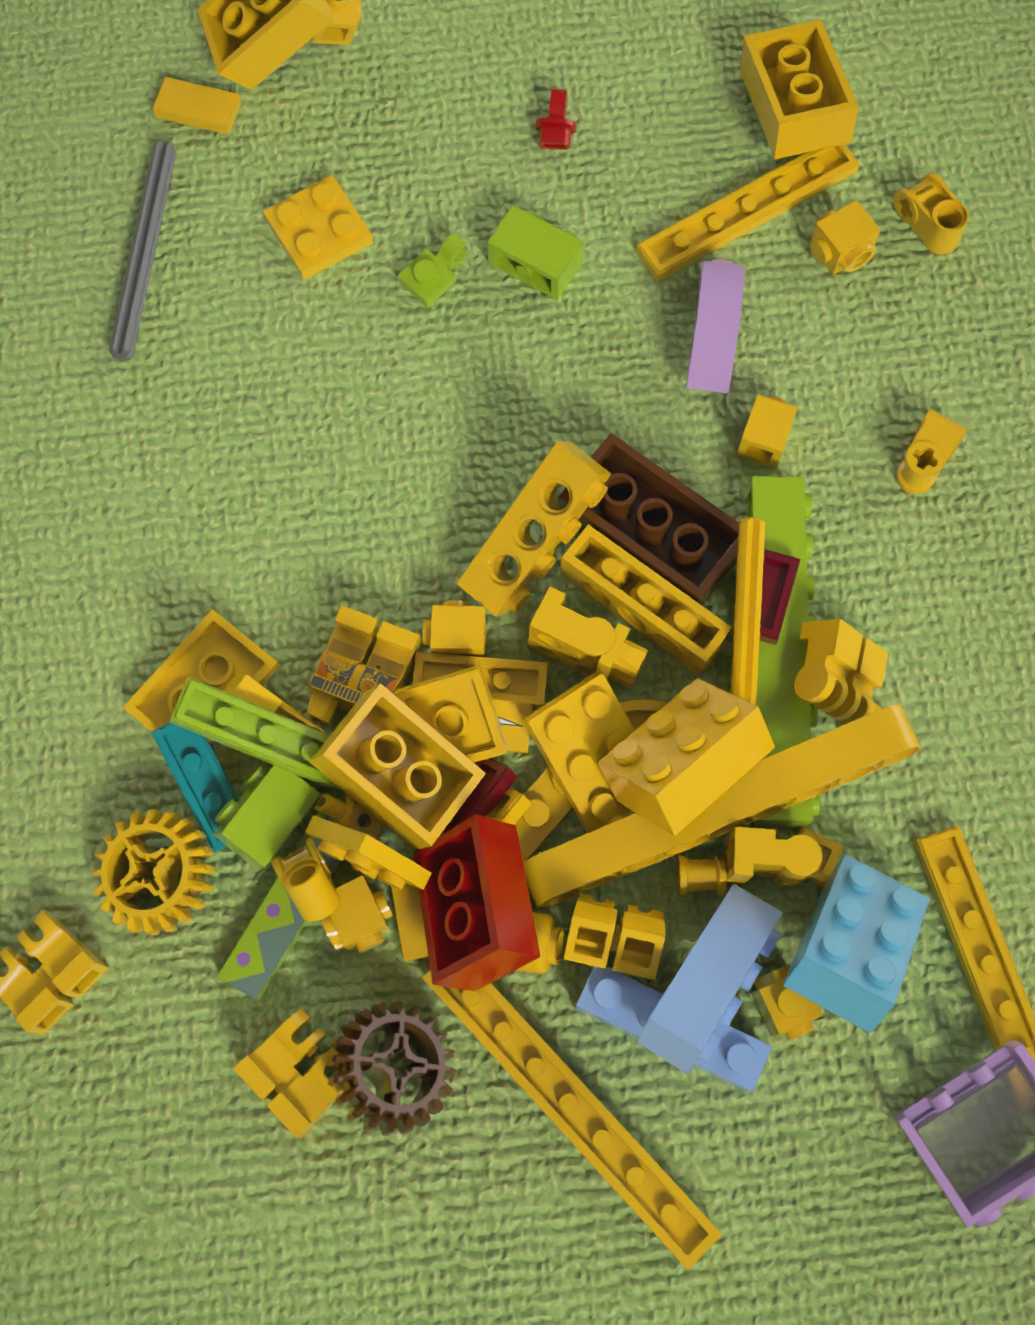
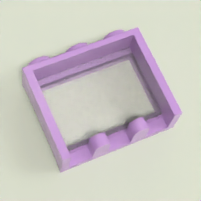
(979, 1134)

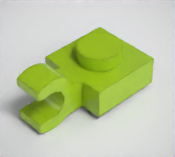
(432, 275)

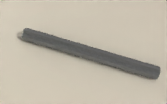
(142, 251)

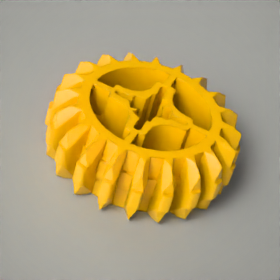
(131, 847)

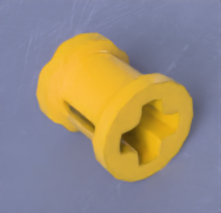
(701, 875)

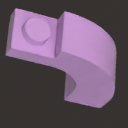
(716, 325)

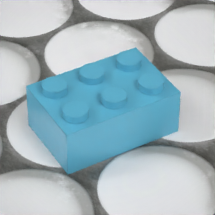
(857, 944)

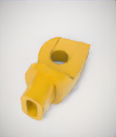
(346, 813)

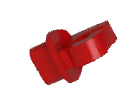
(555, 129)

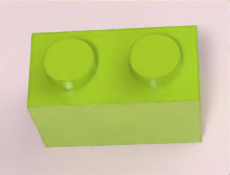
(535, 251)
(264, 813)

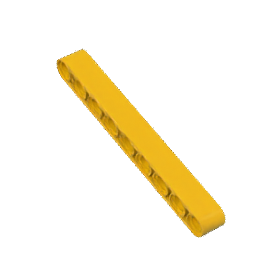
(764, 790)

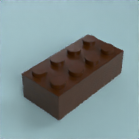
(661, 521)

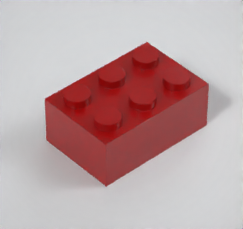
(476, 905)

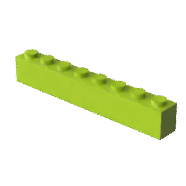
(787, 716)

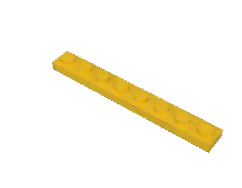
(583, 1120)

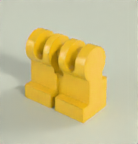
(840, 670)
(759, 854)
(636, 939)
(66, 969)
(273, 1070)

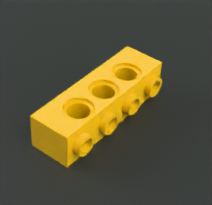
(487, 575)
(644, 600)

